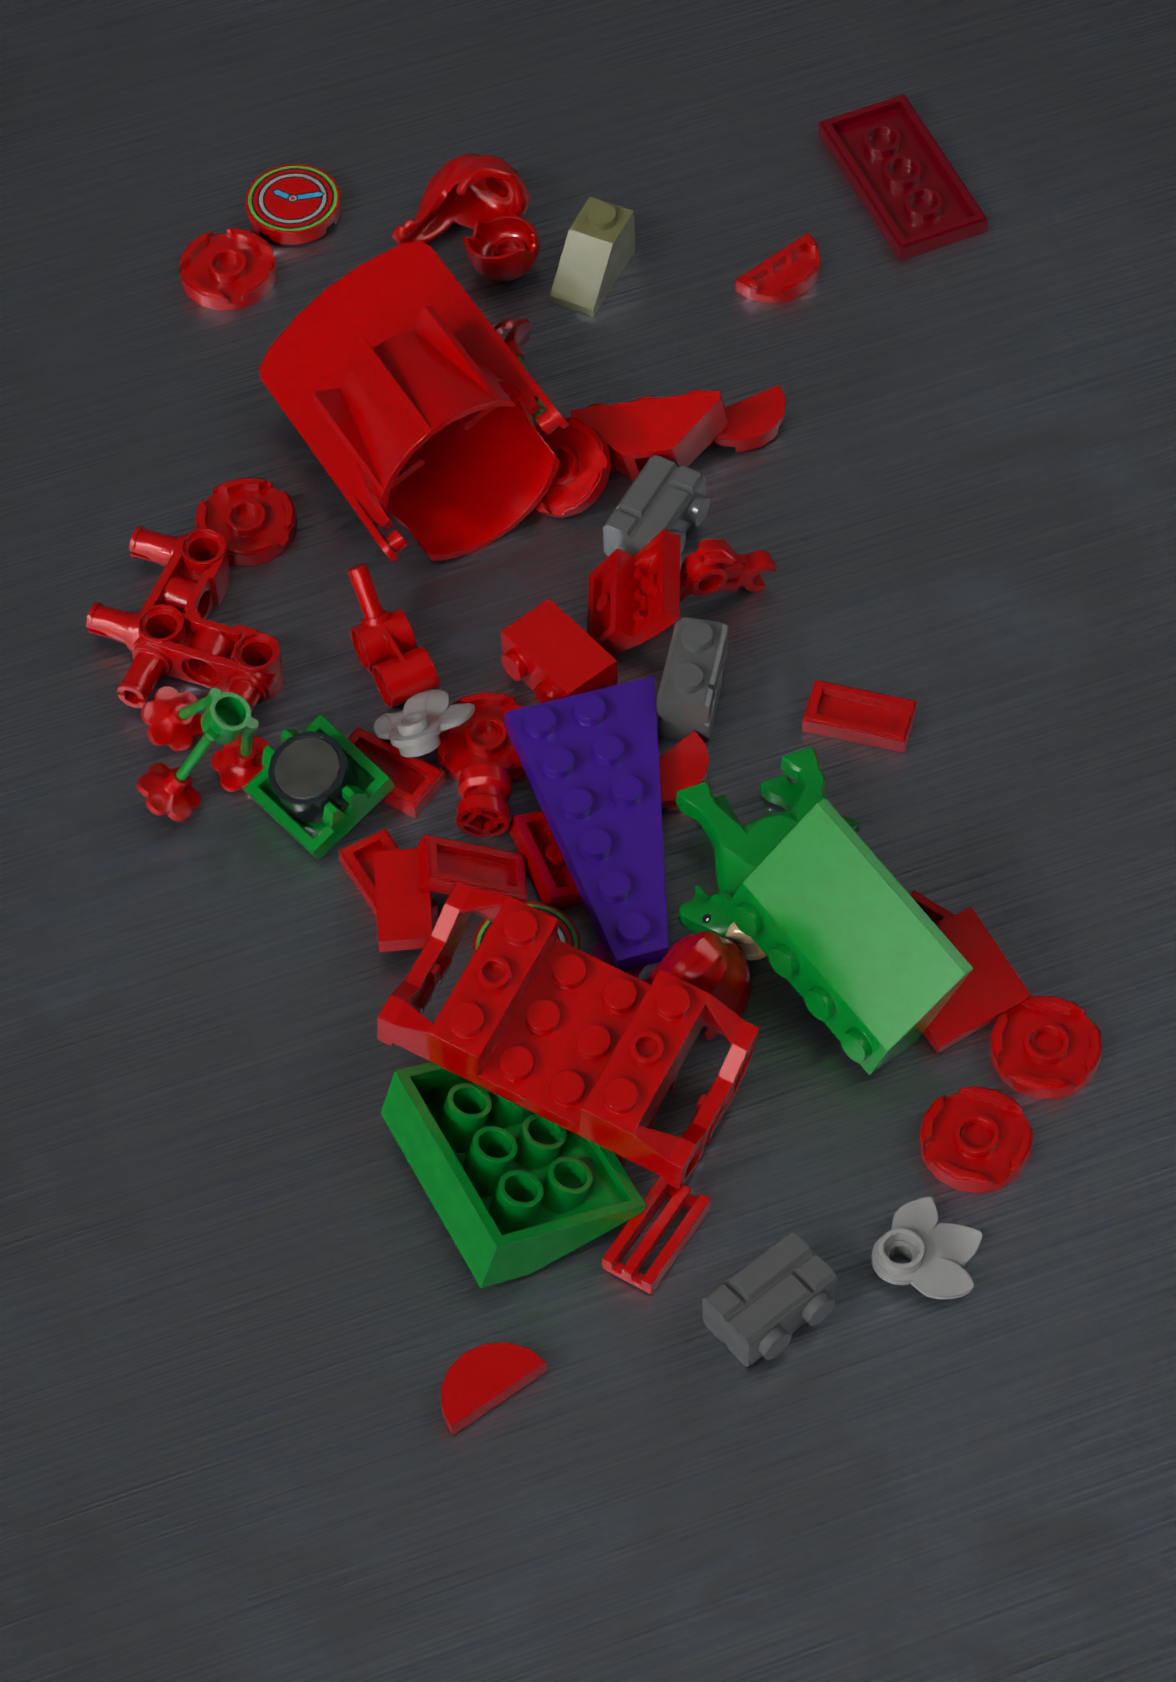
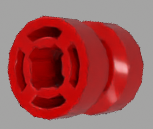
(484, 810)

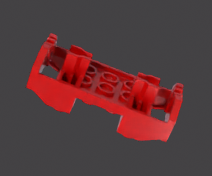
(566, 1032)

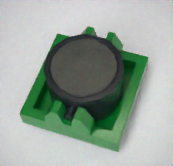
(317, 785)

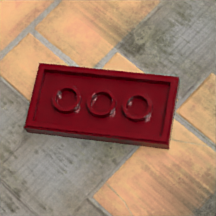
(902, 177)

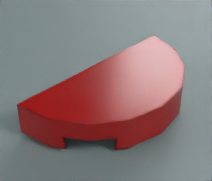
(784, 274)
(753, 420)
(681, 768)
(485, 1379)

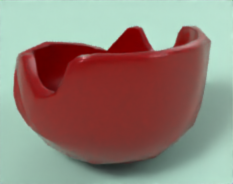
(503, 247)

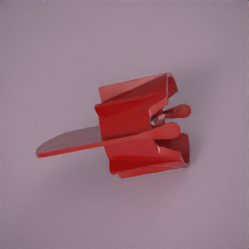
(415, 405)

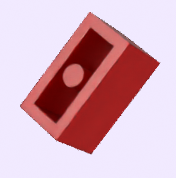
(555, 655)

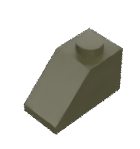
(593, 256)

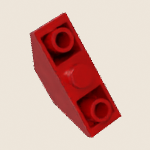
(664, 426)

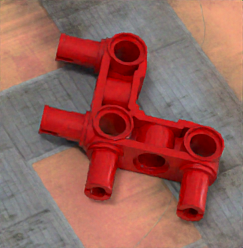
(173, 628)

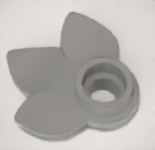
(421, 721)
(934, 1249)

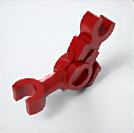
(719, 568)

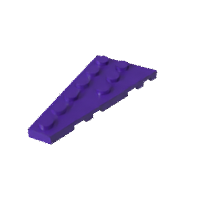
(601, 794)

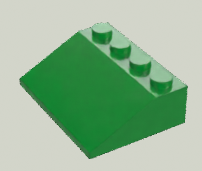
(848, 938)
(502, 1176)

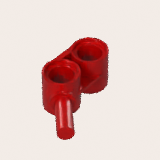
(389, 645)

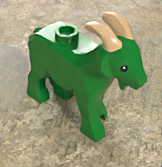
(741, 847)

